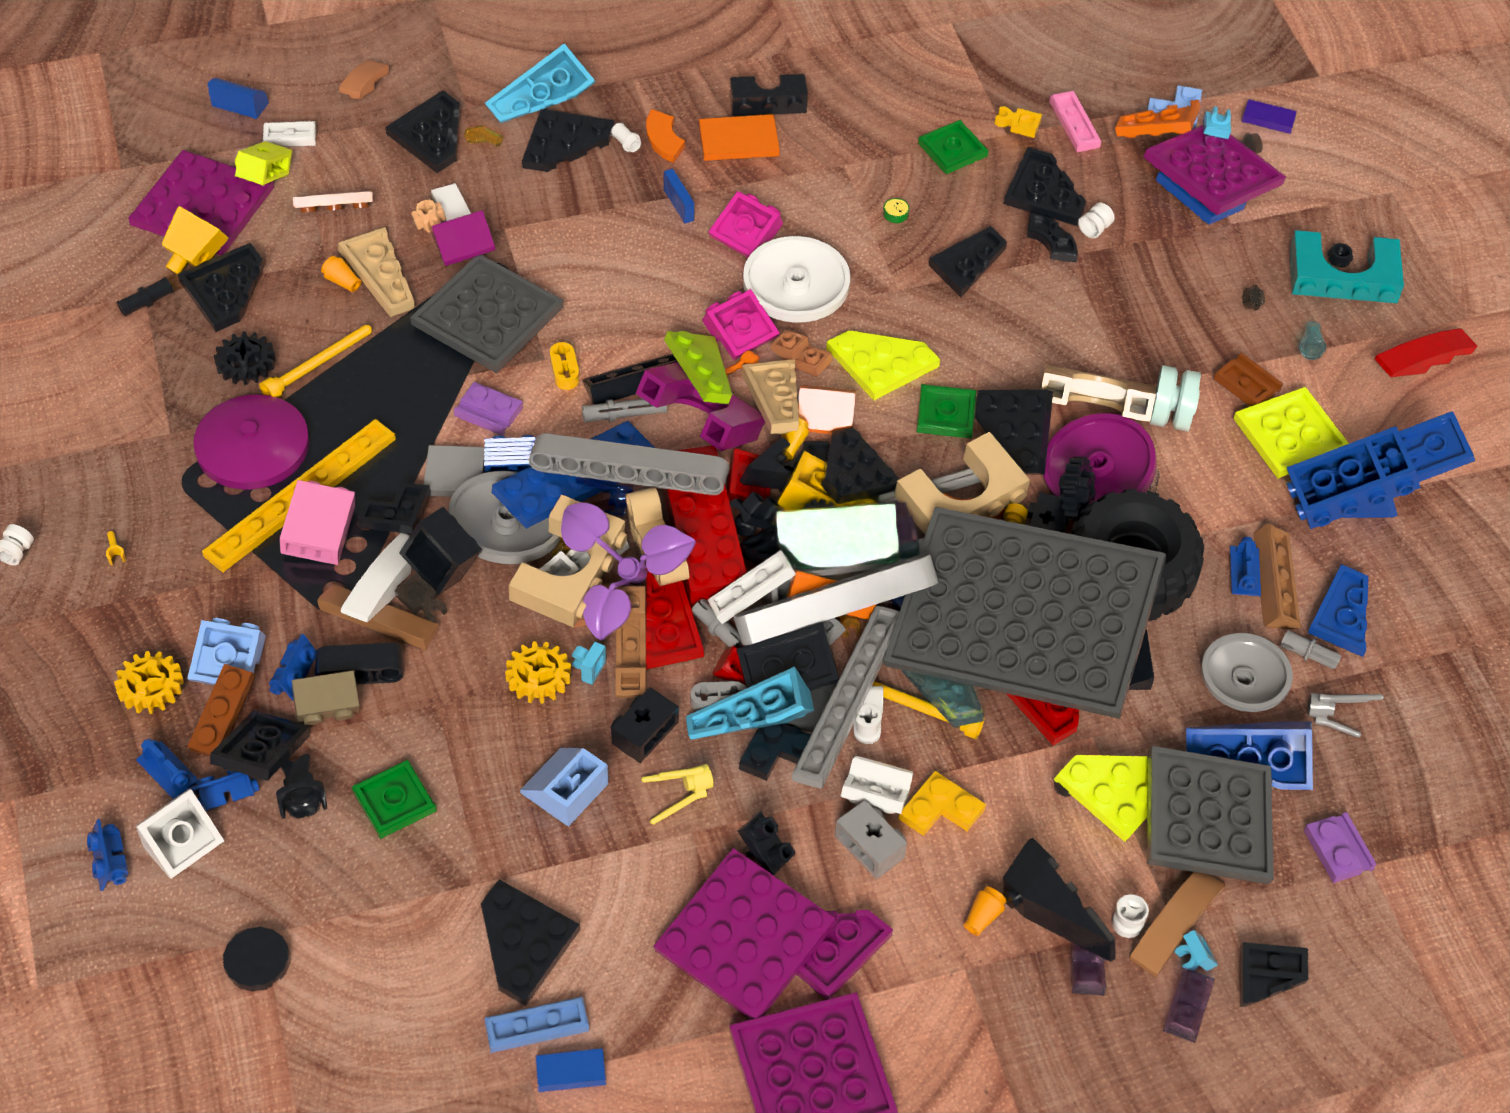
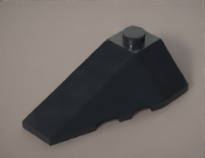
(1045, 899)

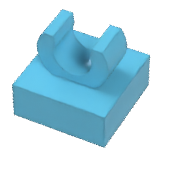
(1217, 124)
(589, 661)
(1199, 952)

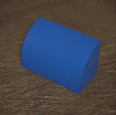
(237, 98)

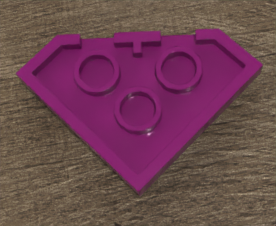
(844, 951)

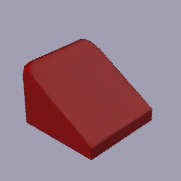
(729, 666)

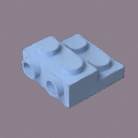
(224, 644)

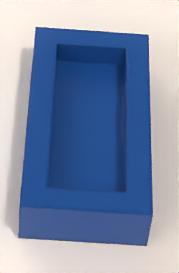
(678, 196)
(570, 1070)

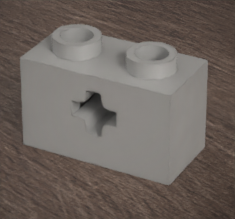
(871, 839)

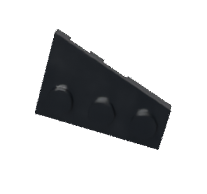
(967, 260)

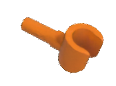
(747, 357)

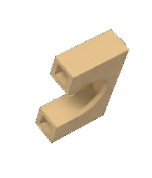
(1130, 397)
(994, 467)
(564, 595)

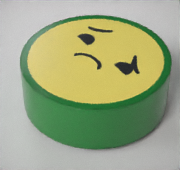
(896, 210)

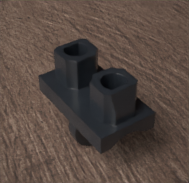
(754, 513)
(764, 843)

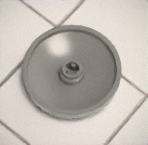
(494, 527)

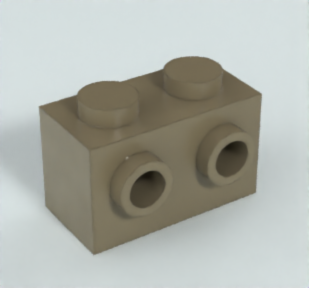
(325, 697)

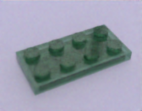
(839, 535)

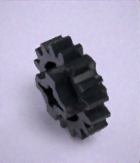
(244, 358)
(1077, 486)

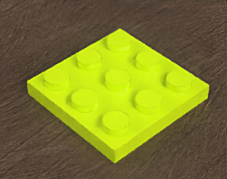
(1289, 430)

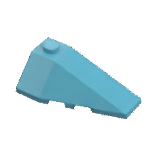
(545, 84)
(761, 705)

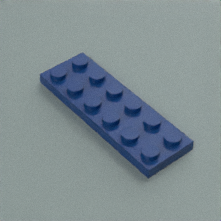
(533, 493)

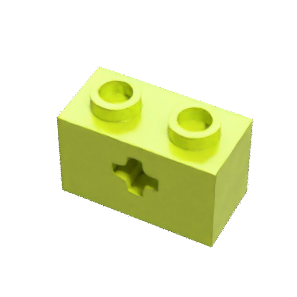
(263, 163)

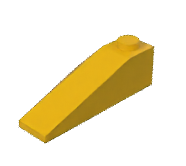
(806, 486)

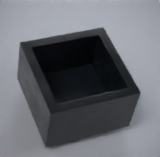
(440, 550)

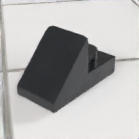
(767, 468)

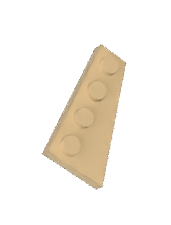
(377, 267)
(774, 393)

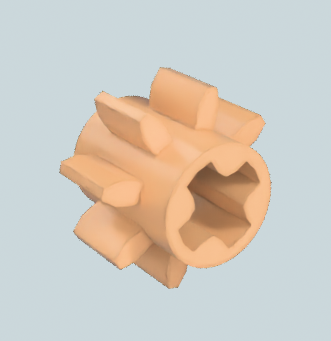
(428, 215)

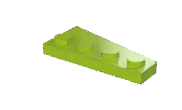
(701, 363)

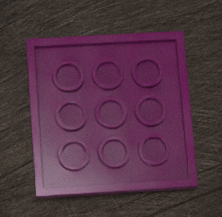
(1214, 169)
(205, 190)
(745, 935)
(813, 1060)

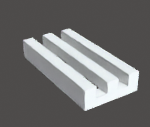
(290, 133)

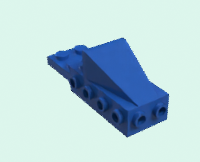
(1372, 471)

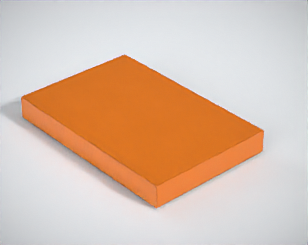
(739, 137)

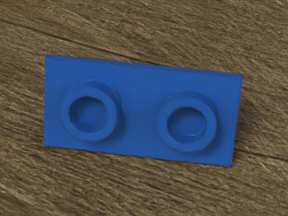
(1245, 568)
(297, 662)
(165, 768)
(212, 790)
(105, 865)

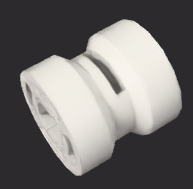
(1096, 220)
(13, 544)
(1130, 916)

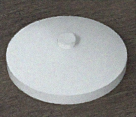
(797, 278)

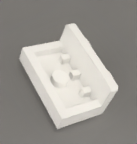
(877, 784)

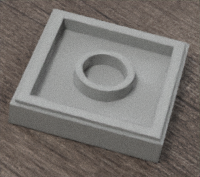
(451, 466)

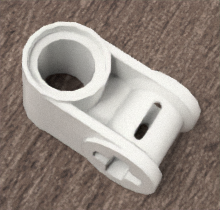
(868, 722)

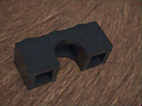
(752, 100)

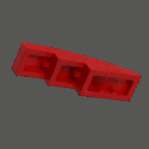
(1421, 353)

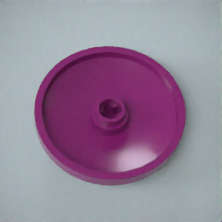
(251, 442)
(1116, 448)

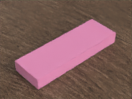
(1075, 121)

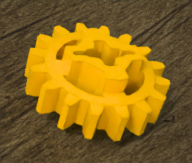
(539, 671)
(149, 682)

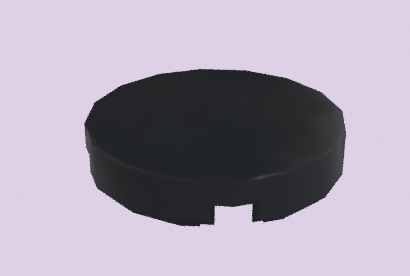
(256, 958)

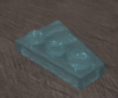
(952, 699)

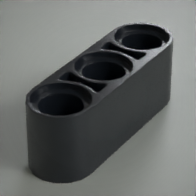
(370, 662)

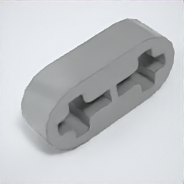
(715, 692)

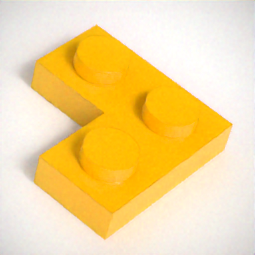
(938, 798)

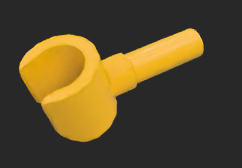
(114, 549)

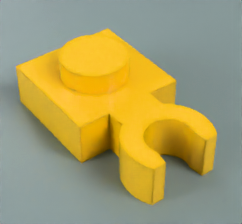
(1021, 122)

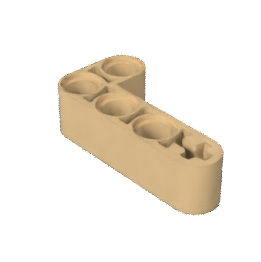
(643, 515)

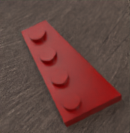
(669, 625)

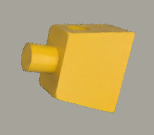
(191, 240)

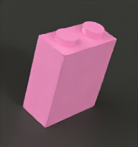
(317, 522)

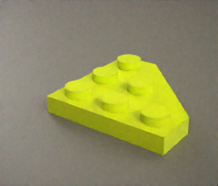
(881, 362)
(1110, 789)

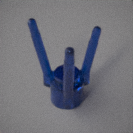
(616, 493)

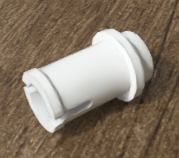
(629, 140)

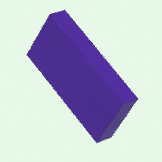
(1269, 116)

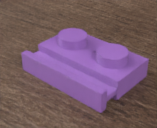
(488, 408)
(1339, 847)

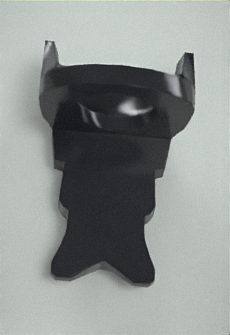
(300, 793)

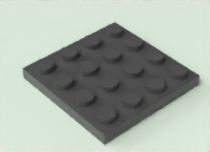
(487, 312)
(1209, 815)

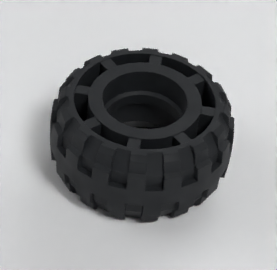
(1153, 525)

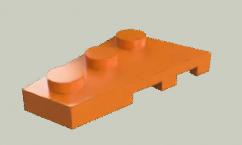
(1168, 120)

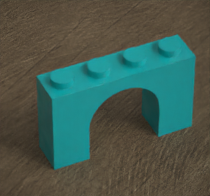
(1315, 277)

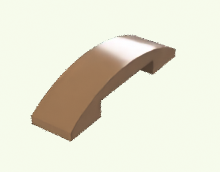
(631, 647)
(1175, 921)

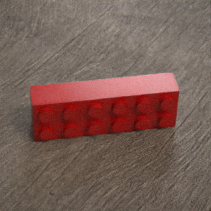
(709, 521)

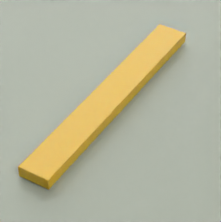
(272, 514)

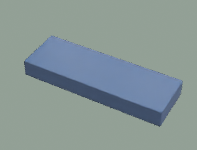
(536, 1024)

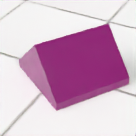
(463, 238)

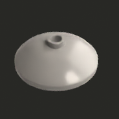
(1251, 661)

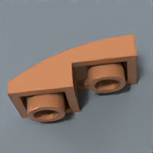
(362, 79)
(807, 358)

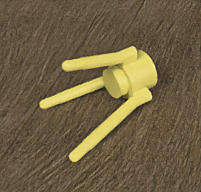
(694, 779)

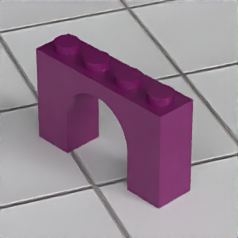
(727, 423)

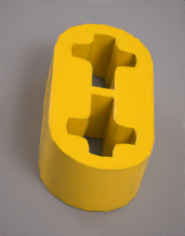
(569, 365)

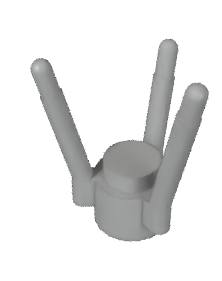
(1323, 705)

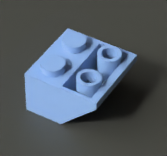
(567, 783)

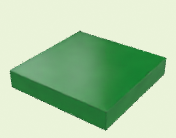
(953, 147)
(946, 411)
(394, 799)

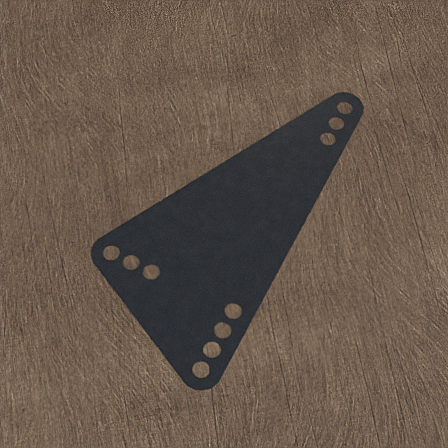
(395, 378)

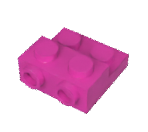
(746, 224)
(740, 323)

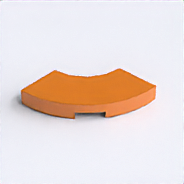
(662, 137)

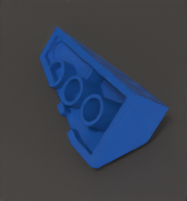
(1281, 744)

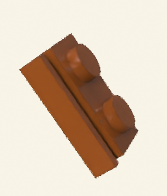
(1248, 380)

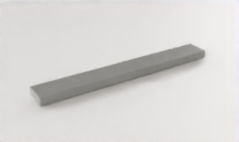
(846, 699)

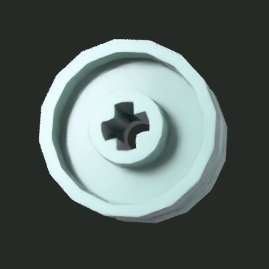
(1180, 399)

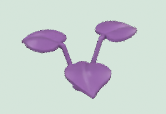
(664, 552)

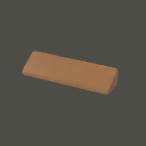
(1277, 578)
(387, 621)

